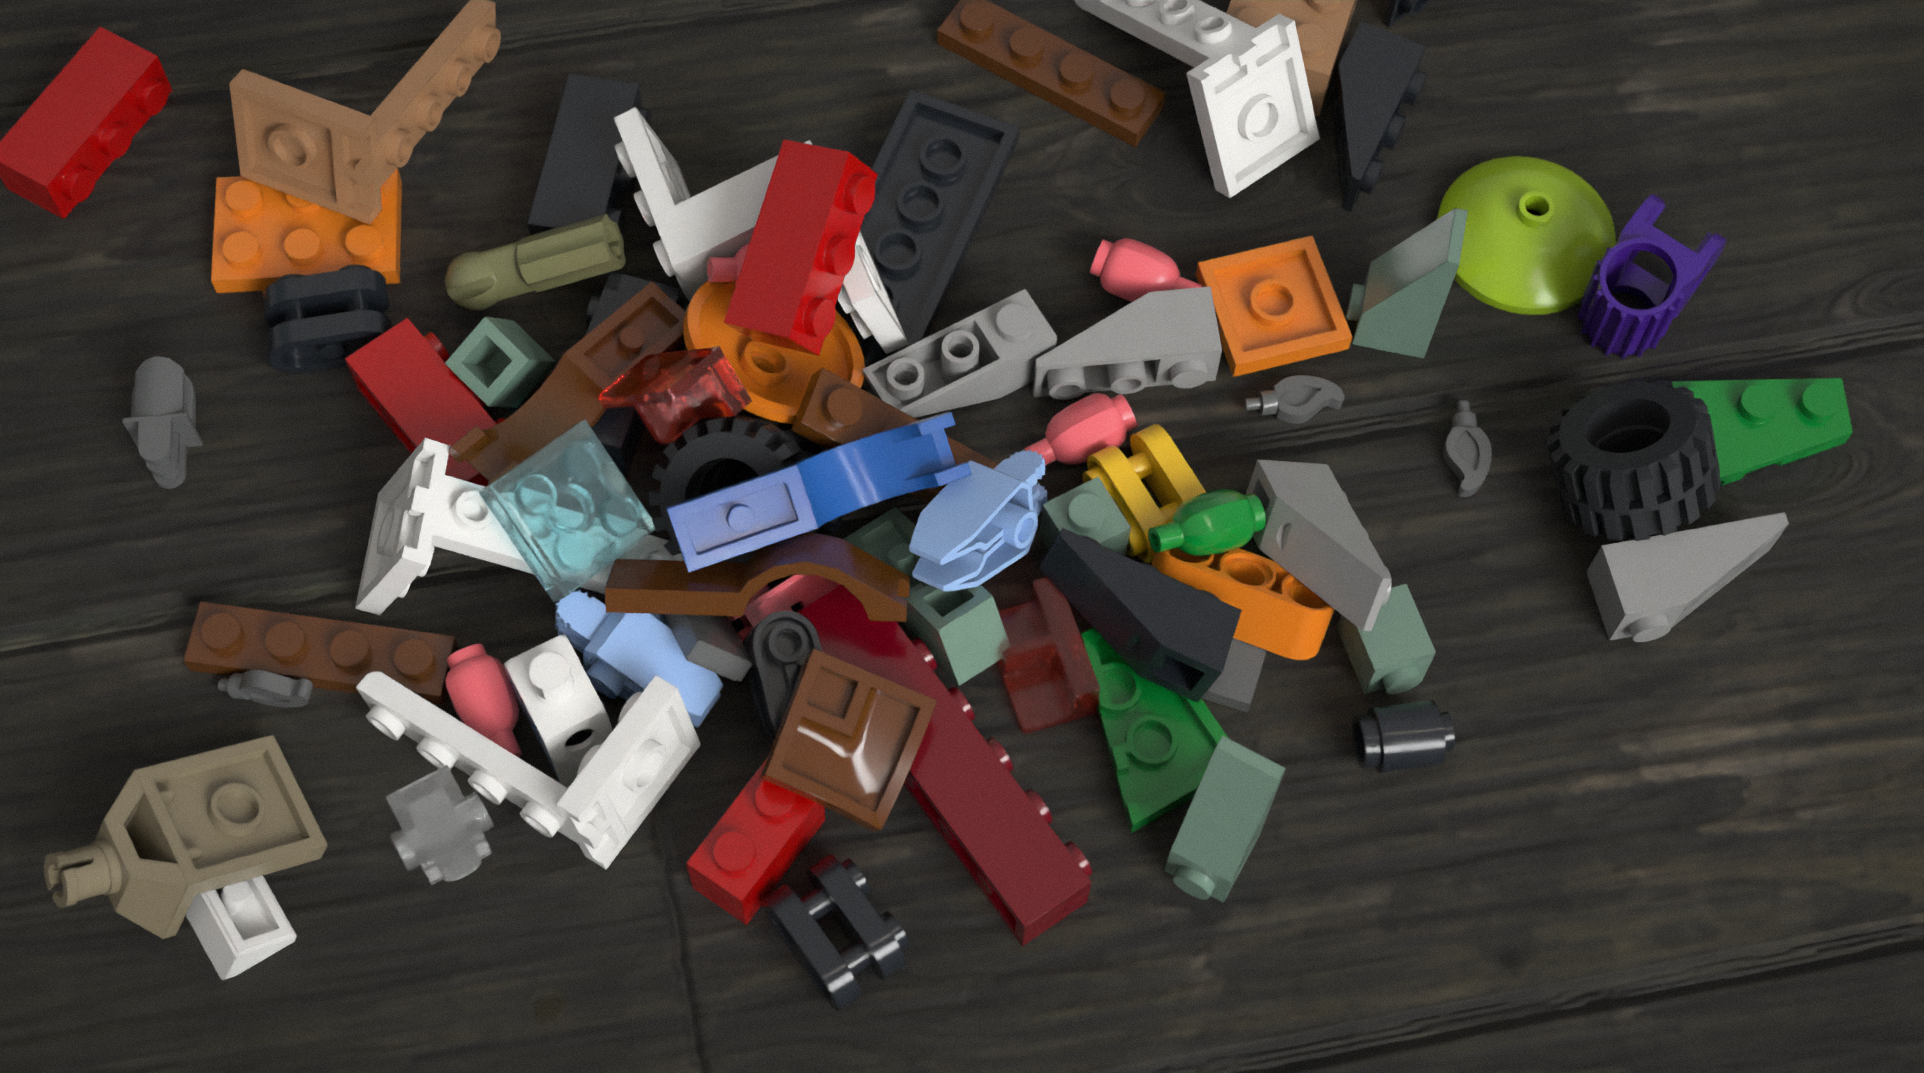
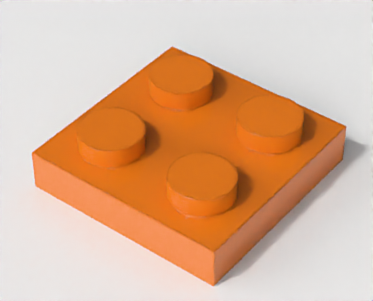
(1274, 306)

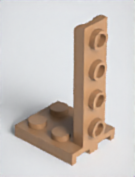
(340, 153)

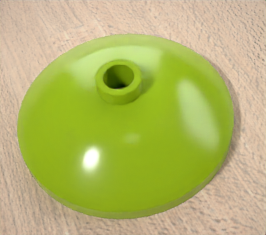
(1522, 258)

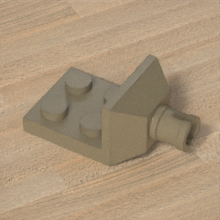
(189, 832)

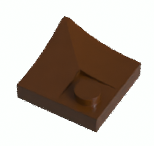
(847, 739)

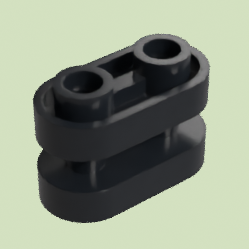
(324, 317)
(777, 653)
(873, 938)

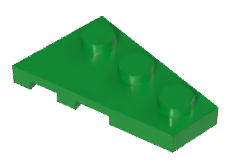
(1772, 420)
(1152, 736)

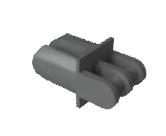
(163, 419)

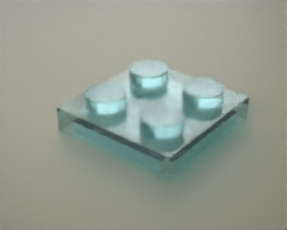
(568, 510)

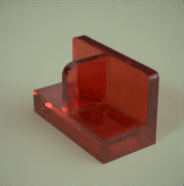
(678, 390)
(1047, 662)

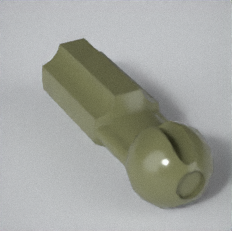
(535, 263)

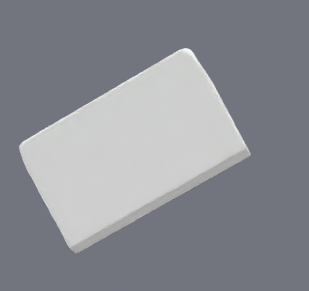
(239, 925)

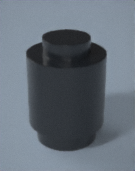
(1403, 736)

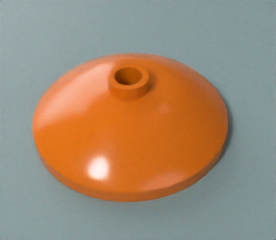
(770, 374)

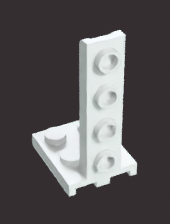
(1243, 82)
(430, 509)
(613, 783)

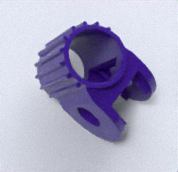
(1633, 330)

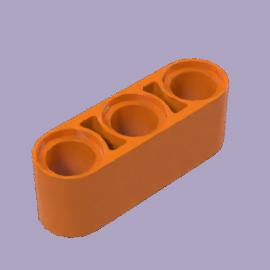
(1275, 606)

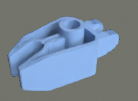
(980, 523)
(629, 650)

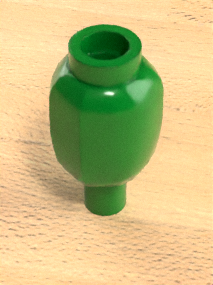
(1210, 523)

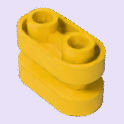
(1164, 470)

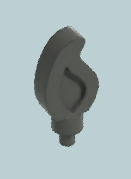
(1297, 398)
(1467, 450)
(267, 688)

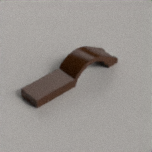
(569, 395)
(728, 586)

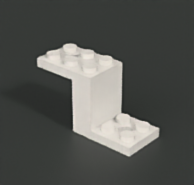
(723, 222)

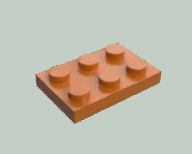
(275, 234)

